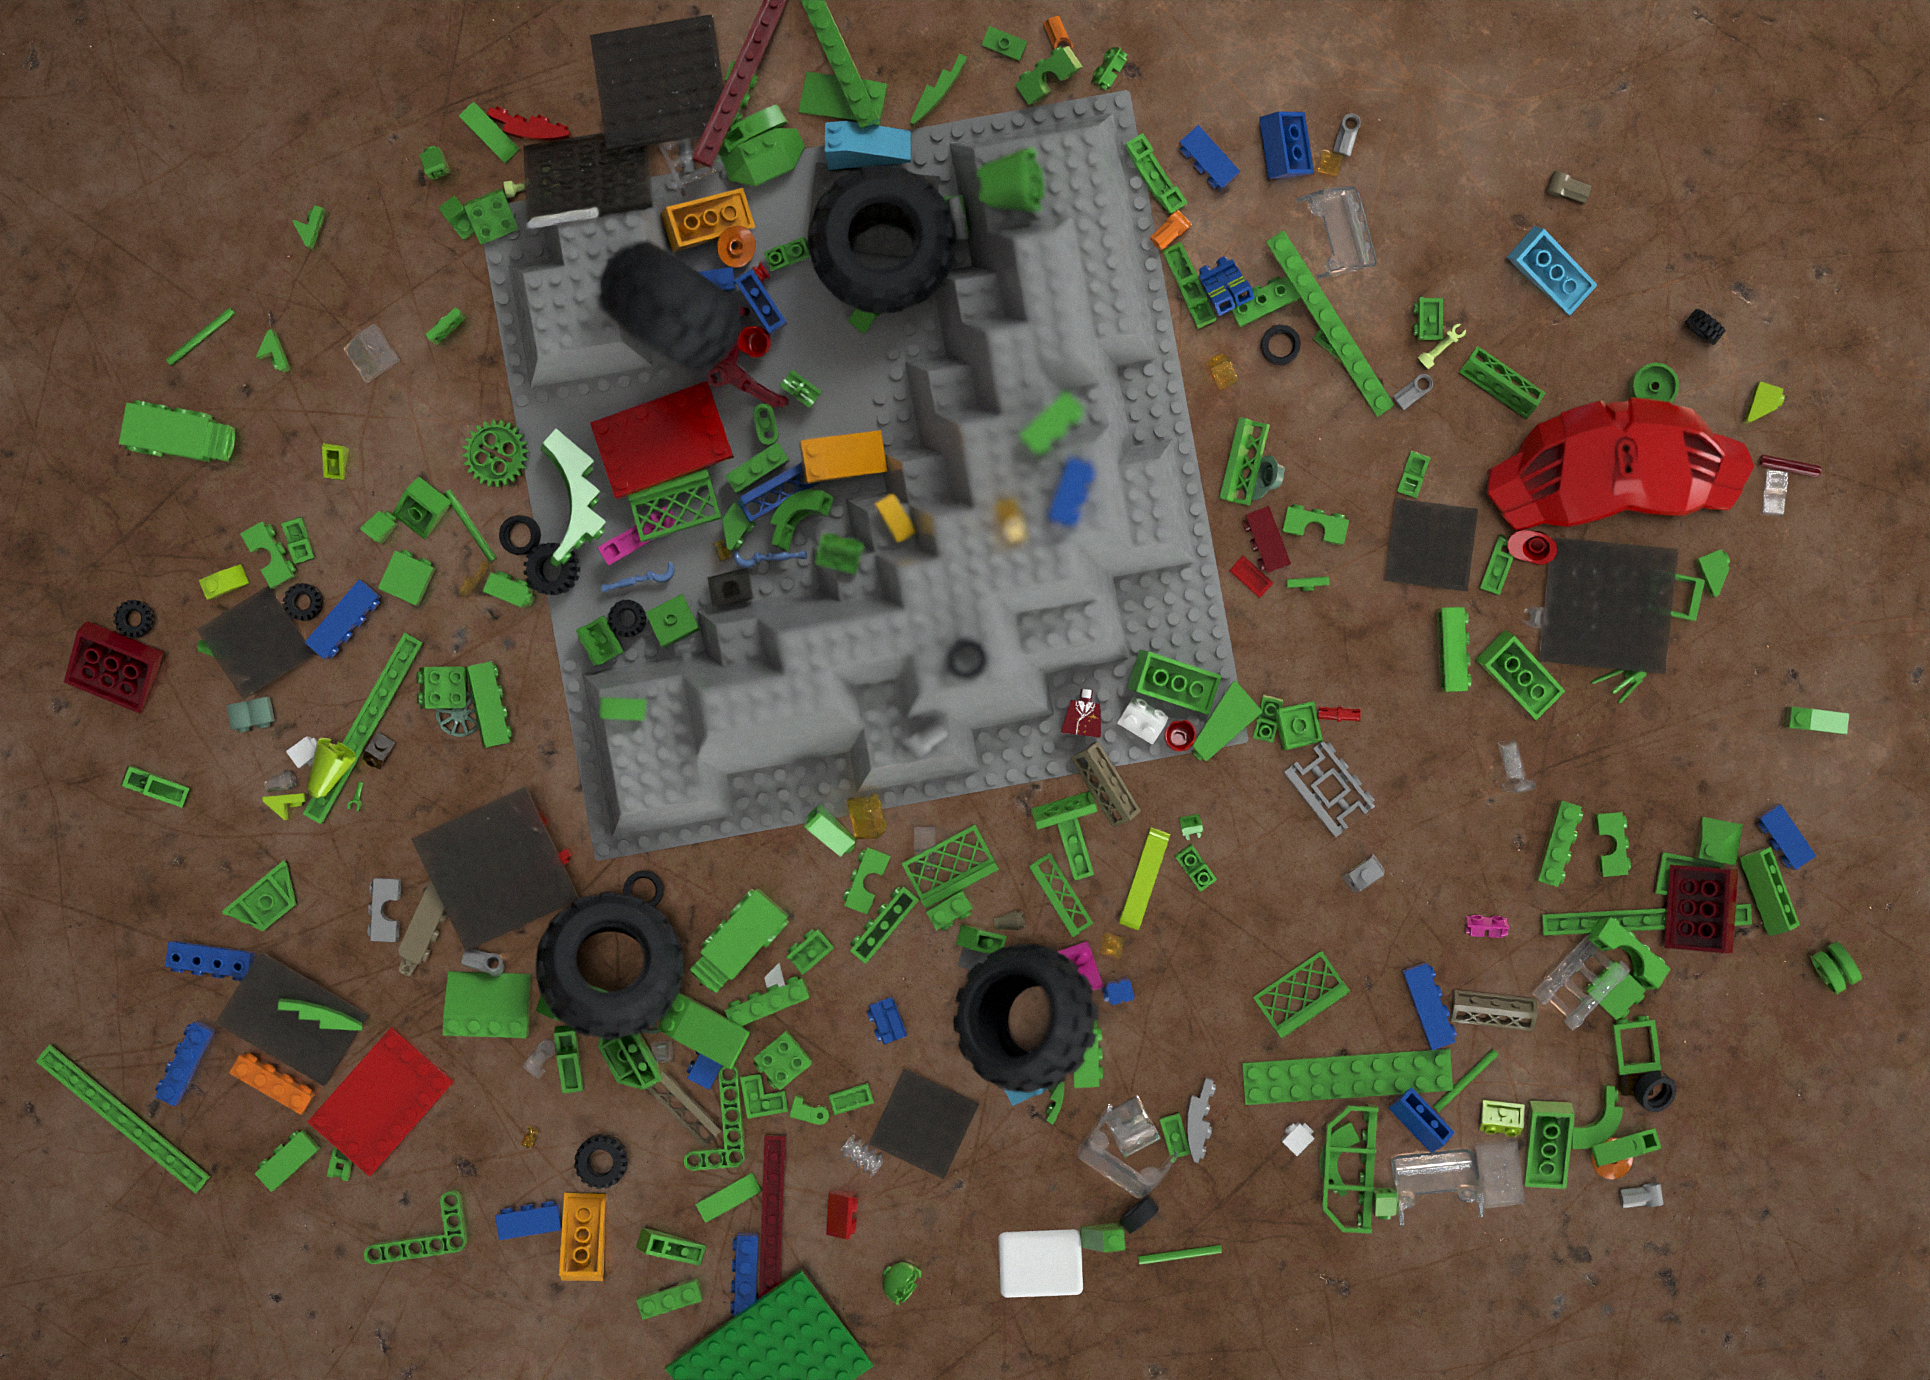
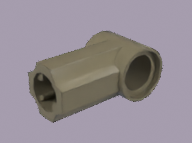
(1563, 185)

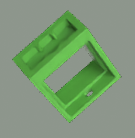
(1694, 597)
(1636, 1067)

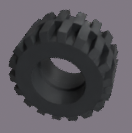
(535, 574)
(585, 1170)

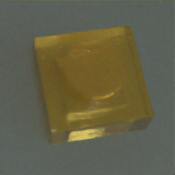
(1330, 162)

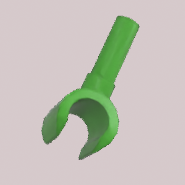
(356, 797)

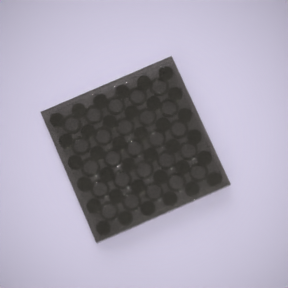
(657, 81)
(583, 180)
(1609, 605)
(495, 868)

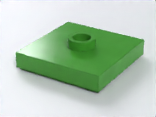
(446, 325)
(672, 621)
(1298, 725)

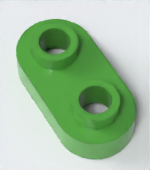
(765, 424)

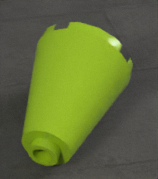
(328, 766)

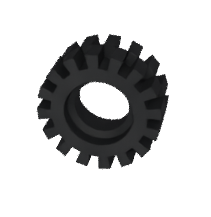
(1705, 326)
(315, 601)
(146, 618)
(636, 627)

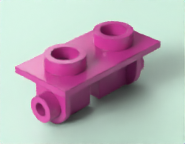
(1496, 926)

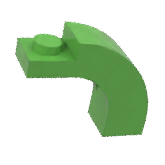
(794, 510)
(1604, 1127)
(1343, 1136)

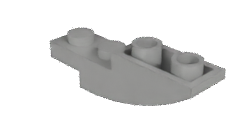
(1196, 1126)

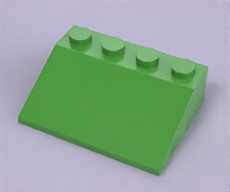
(487, 1005)

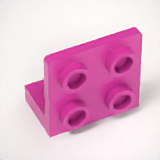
(1083, 958)

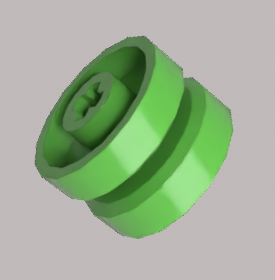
(1661, 376)
(1836, 967)

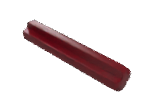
(1790, 465)

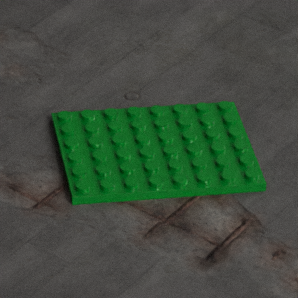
(778, 1337)

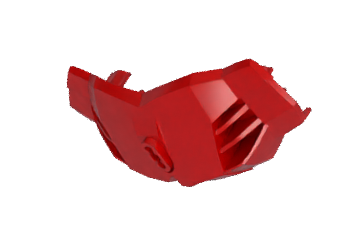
(1575, 466)

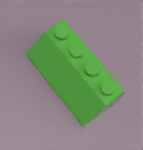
(1452, 649)

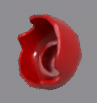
(754, 341)
(1180, 735)

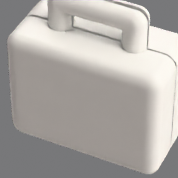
(1040, 1263)

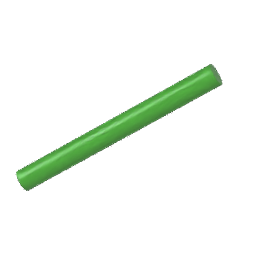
(200, 336)
(470, 526)
(1466, 1080)
(1179, 1254)

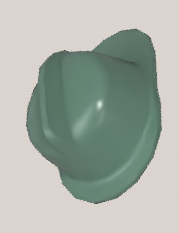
(1269, 477)

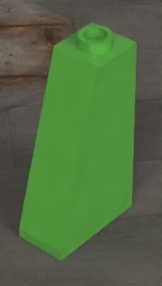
(1228, 719)

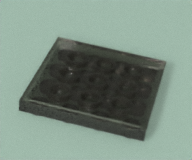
(1431, 544)
(255, 642)
(924, 1123)

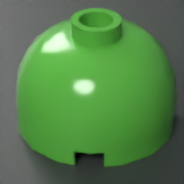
(899, 1281)

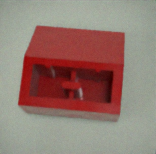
(840, 1214)

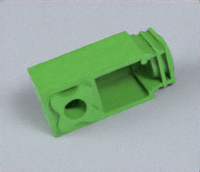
(181, 432)
(734, 943)

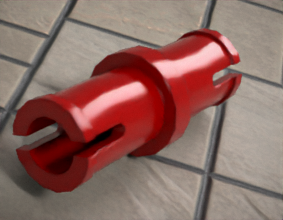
(1339, 714)

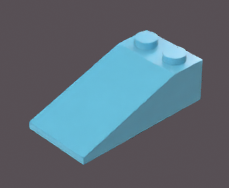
(876, 145)
(1552, 270)

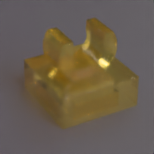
(1112, 945)

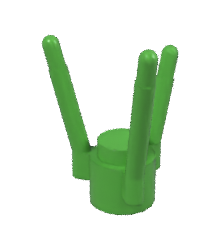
(1631, 677)

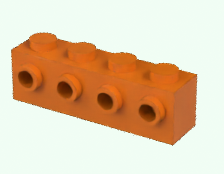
(273, 1084)

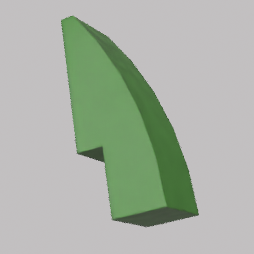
(489, 132)
(154, 786)
(568, 1059)
(728, 1197)

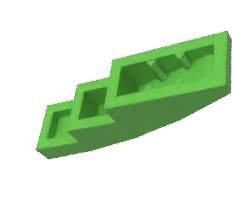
(933, 96)
(1189, 285)
(328, 1017)

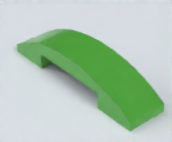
(1153, 174)

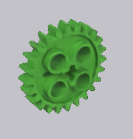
(488, 470)

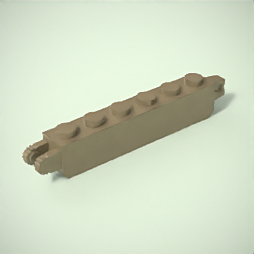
(422, 931)

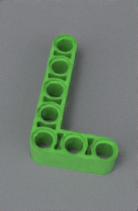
(728, 1125)
(425, 1241)

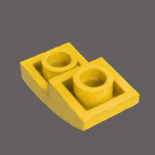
(895, 518)

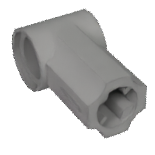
(1346, 136)
(1412, 392)
(922, 742)
(481, 961)
(1648, 1195)

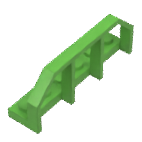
(1366, 1177)

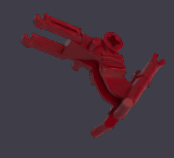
(741, 379)

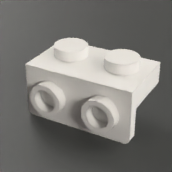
(1143, 720)

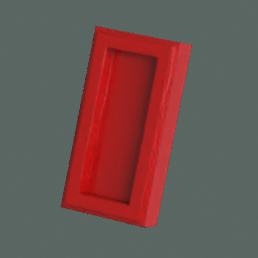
(1251, 576)

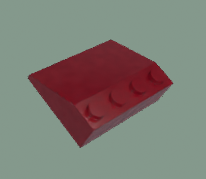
(112, 666)
(1701, 908)

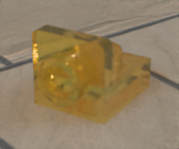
(1222, 370)

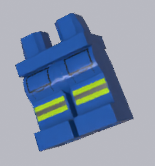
(1224, 284)

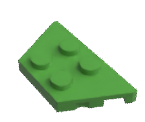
(265, 899)

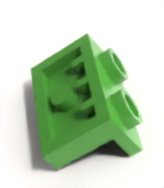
(839, 553)

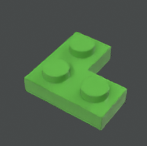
(759, 1103)

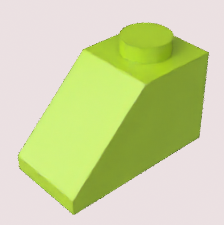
(1763, 401)
(224, 582)

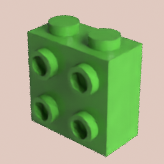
(407, 577)
(514, 592)
(949, 909)
(1621, 997)
(782, 1060)

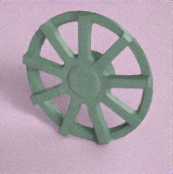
(457, 715)

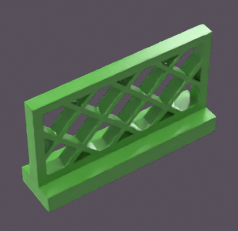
(674, 488)
(959, 881)
(1313, 1009)

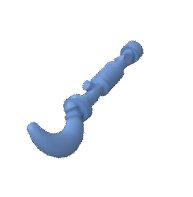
(758, 557)
(650, 575)

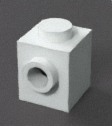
(303, 752)
(1297, 1137)

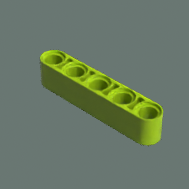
(1144, 878)

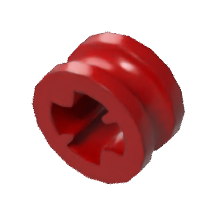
(761, 272)

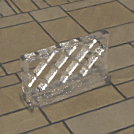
(1513, 768)

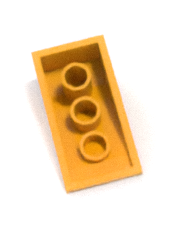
(705, 219)
(842, 456)
(583, 1237)

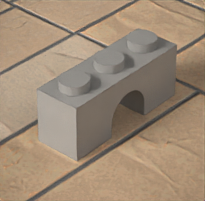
(381, 927)

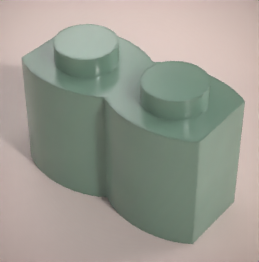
(250, 713)

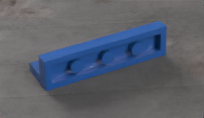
(769, 486)

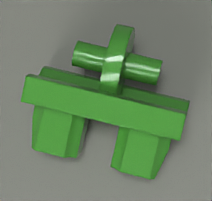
(800, 388)

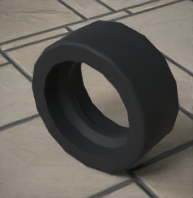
(1280, 329)
(505, 530)
(951, 653)
(648, 875)
(1664, 1098)
(1139, 1214)

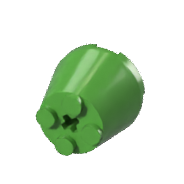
(1013, 182)

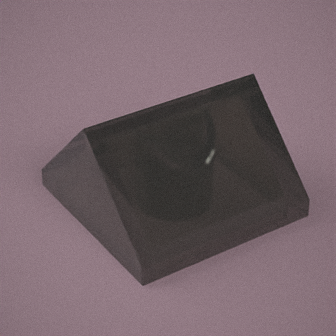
(730, 588)

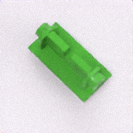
(1112, 60)

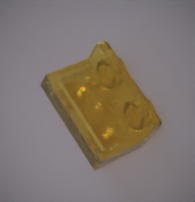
(866, 816)

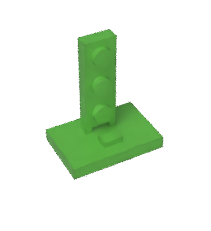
(1065, 815)

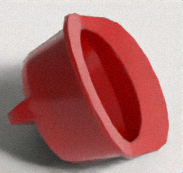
(1532, 546)

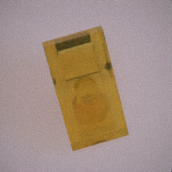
(1011, 520)

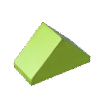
(334, 461)

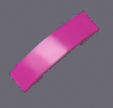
(630, 541)

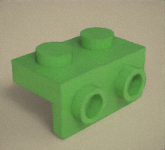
(1429, 319)
(599, 641)
(809, 951)

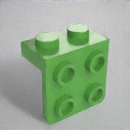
(441, 687)

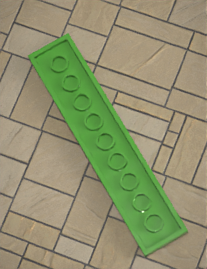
(1347, 1076)

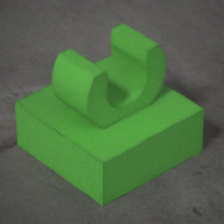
(1191, 825)

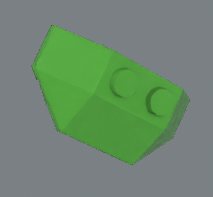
(764, 157)
(630, 1061)

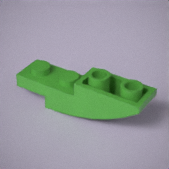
(752, 127)

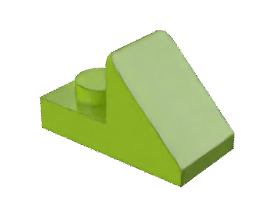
(279, 803)

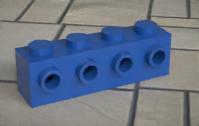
(343, 619)
(208, 959)
(1429, 1006)
(185, 1062)
(746, 1271)

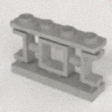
(1315, 799)

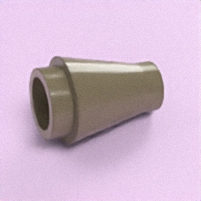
(1010, 921)

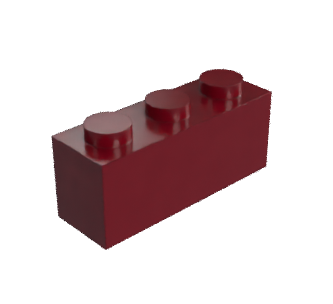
(1266, 540)

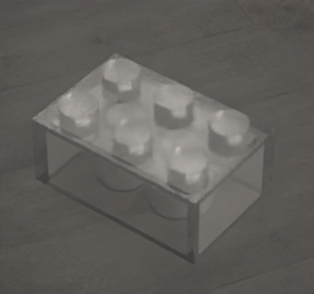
(1499, 1173)

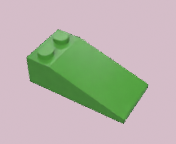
(825, 98)
(1520, 674)
(1174, 682)
(703, 1030)
(1548, 1144)

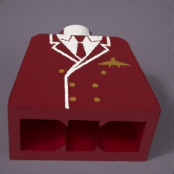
(1083, 716)

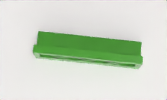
(1500, 384)
(1238, 459)
(1051, 894)

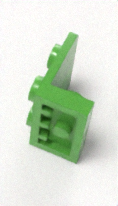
(491, 216)

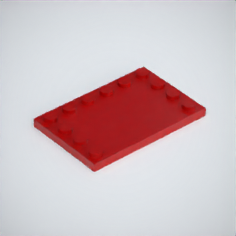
(661, 440)
(380, 1102)

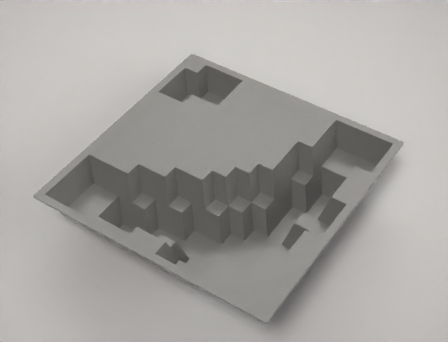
(834, 668)

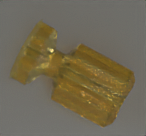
(722, 552)
(529, 1139)

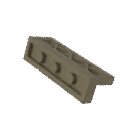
(1109, 783)
(1495, 1006)
(690, 1104)

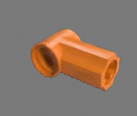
(1056, 32)
(1174, 226)

